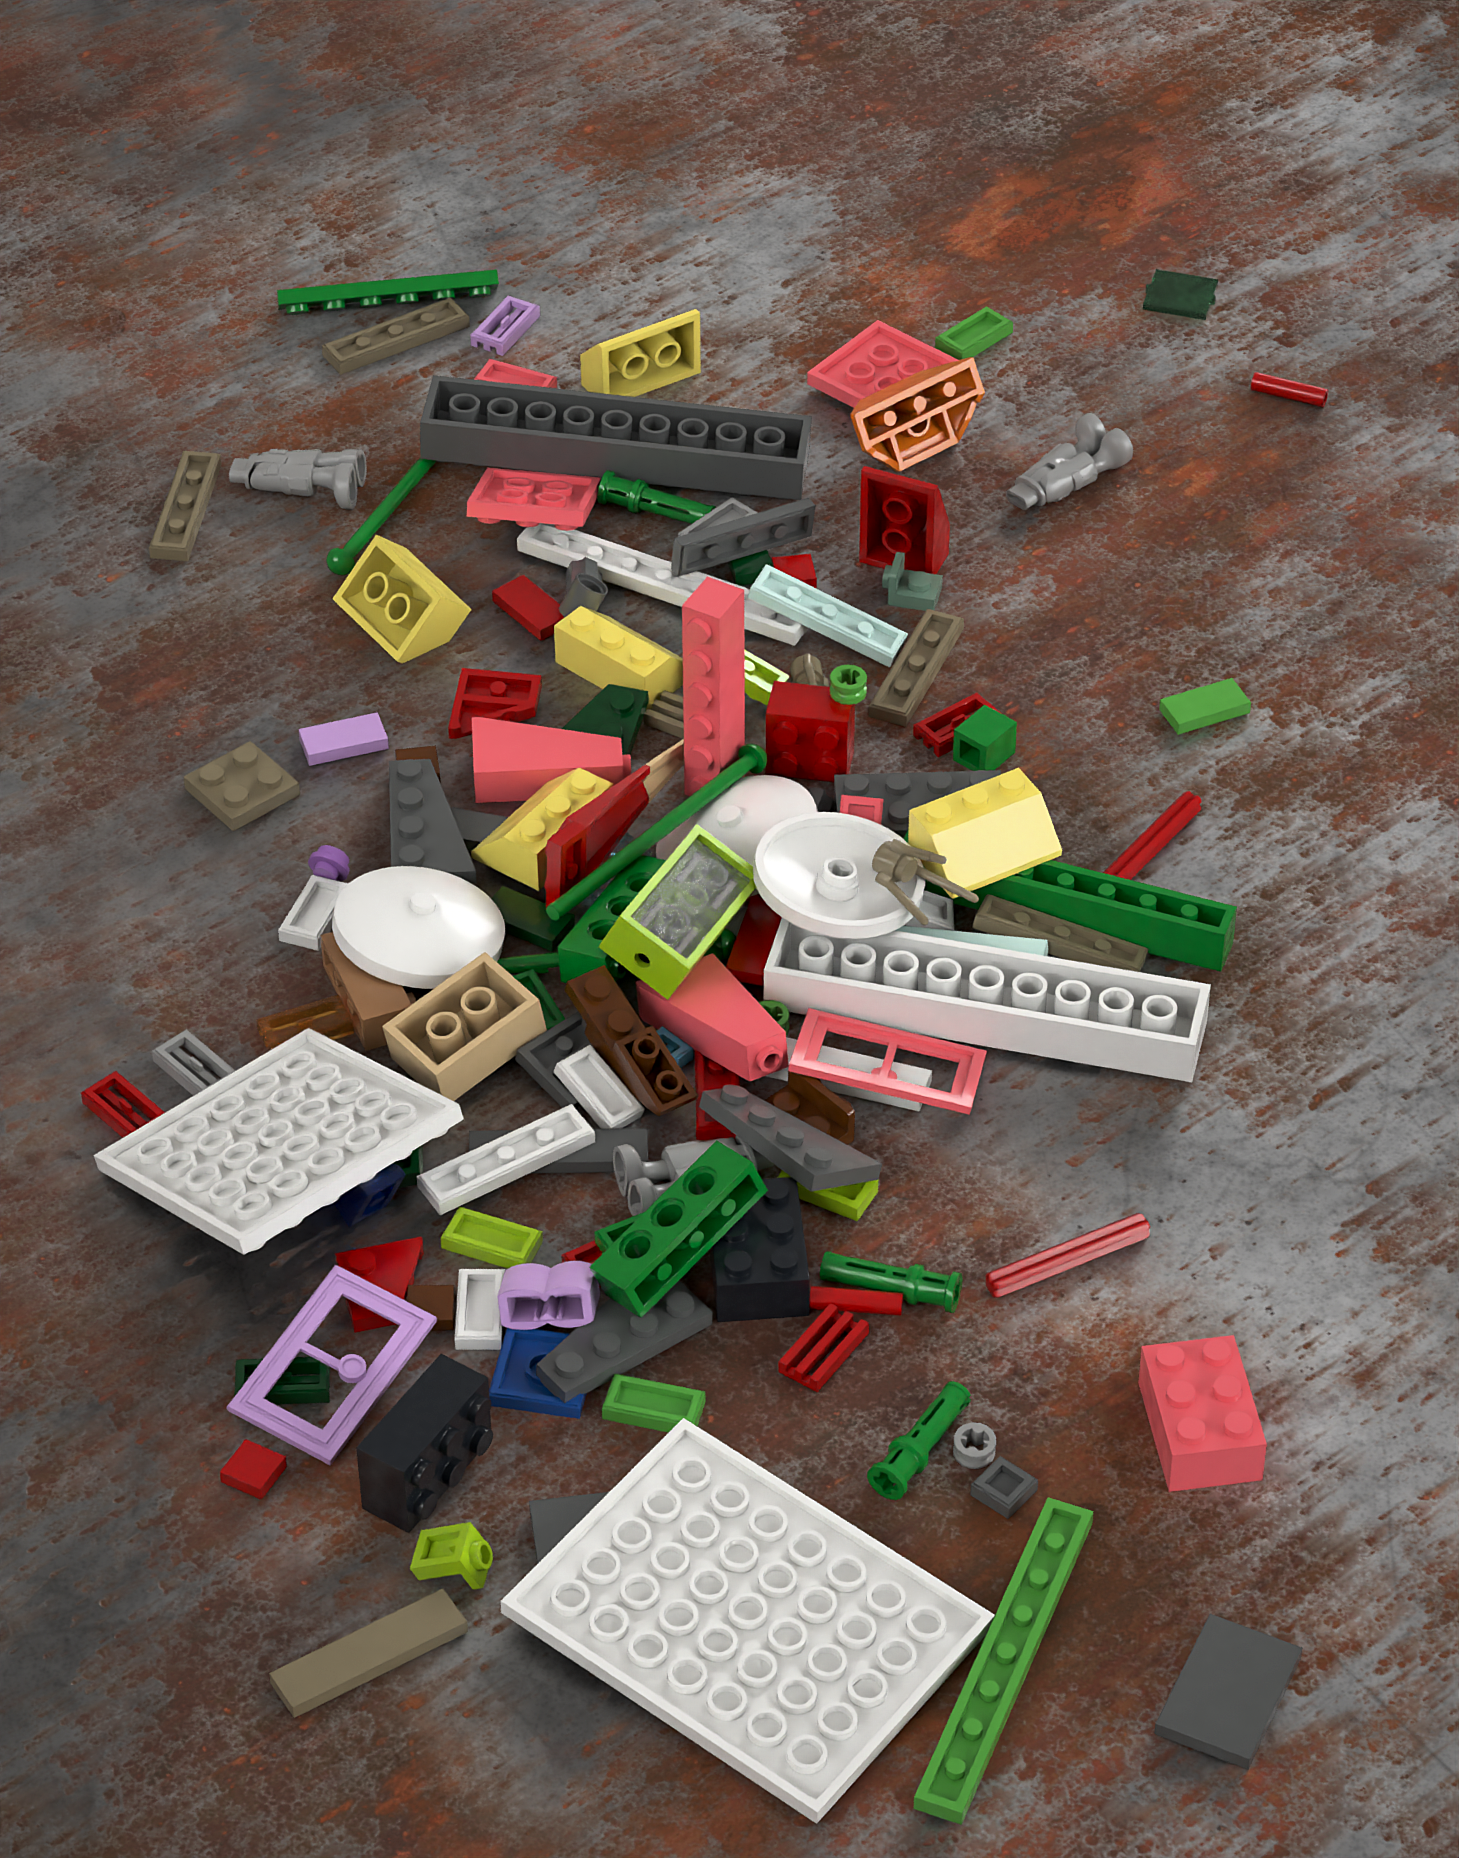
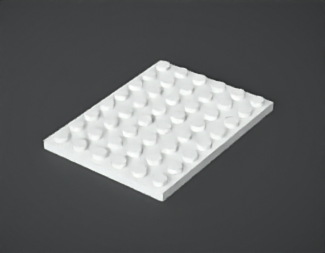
(748, 1618)

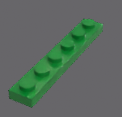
(372, 292)

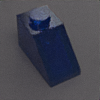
(370, 1196)

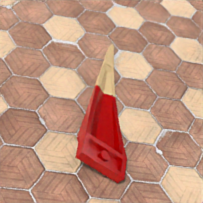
(596, 828)

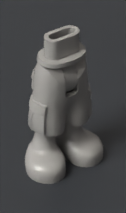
(1070, 466)
(302, 471)
(637, 1177)

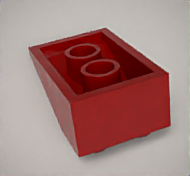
(903, 518)

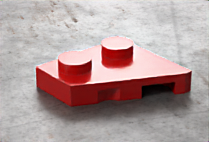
(493, 696)
(386, 1266)

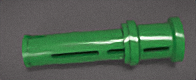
(636, 496)
(913, 1282)
(910, 1452)

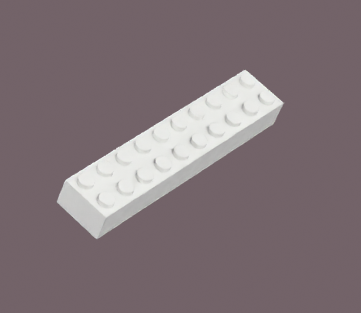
(994, 998)

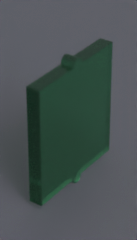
(1180, 294)

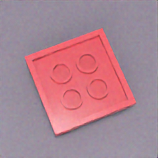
(873, 362)
(533, 498)

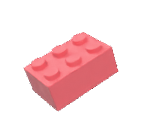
(1202, 1413)

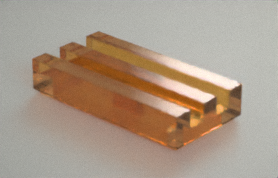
(331, 1026)

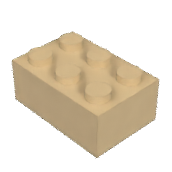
(464, 1028)

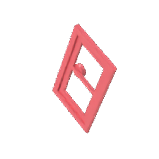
(883, 1079)

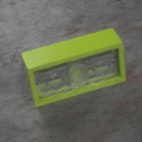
(680, 912)

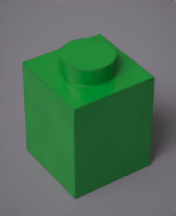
(984, 740)

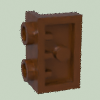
(817, 1106)

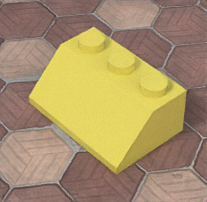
(644, 358)
(400, 601)
(615, 654)
(985, 831)
(521, 840)

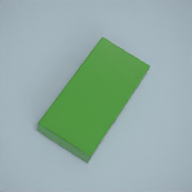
(974, 334)
(1205, 706)
(651, 1403)

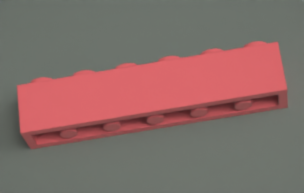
(712, 681)

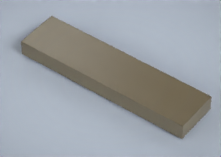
(395, 336)
(185, 506)
(916, 667)
(1063, 937)
(368, 1652)

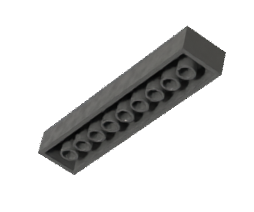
(623, 434)

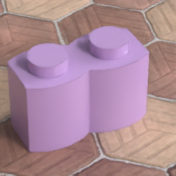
(543, 1295)

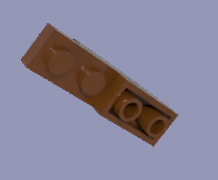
(626, 1045)

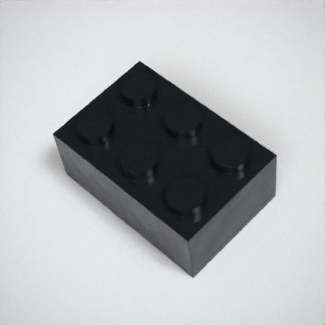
(763, 1260)
(425, 1443)

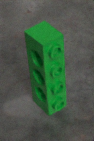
(580, 948)
(678, 1228)

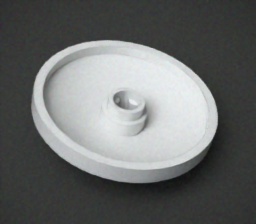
(744, 814)
(823, 879)
(415, 925)

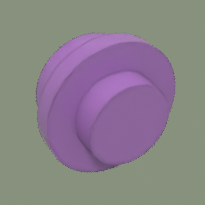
(329, 863)

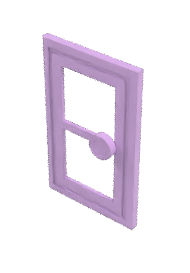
(371, 1385)

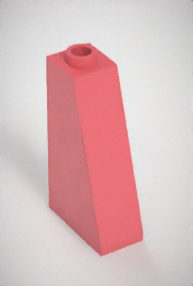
(520, 758)
(718, 1020)

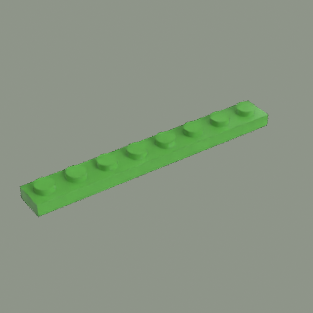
(1003, 1662)

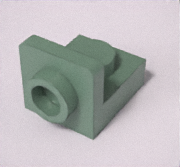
(911, 588)

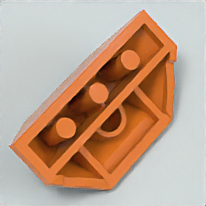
(918, 414)

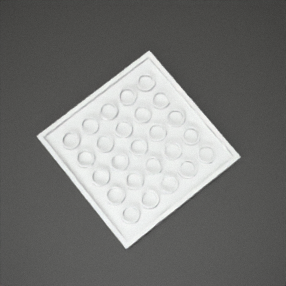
(278, 1140)

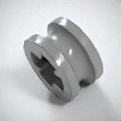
(977, 1434)

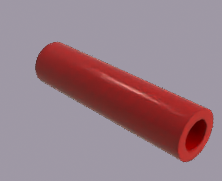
(1289, 389)
(857, 1300)

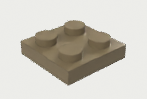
(241, 785)

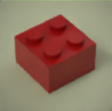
(808, 733)

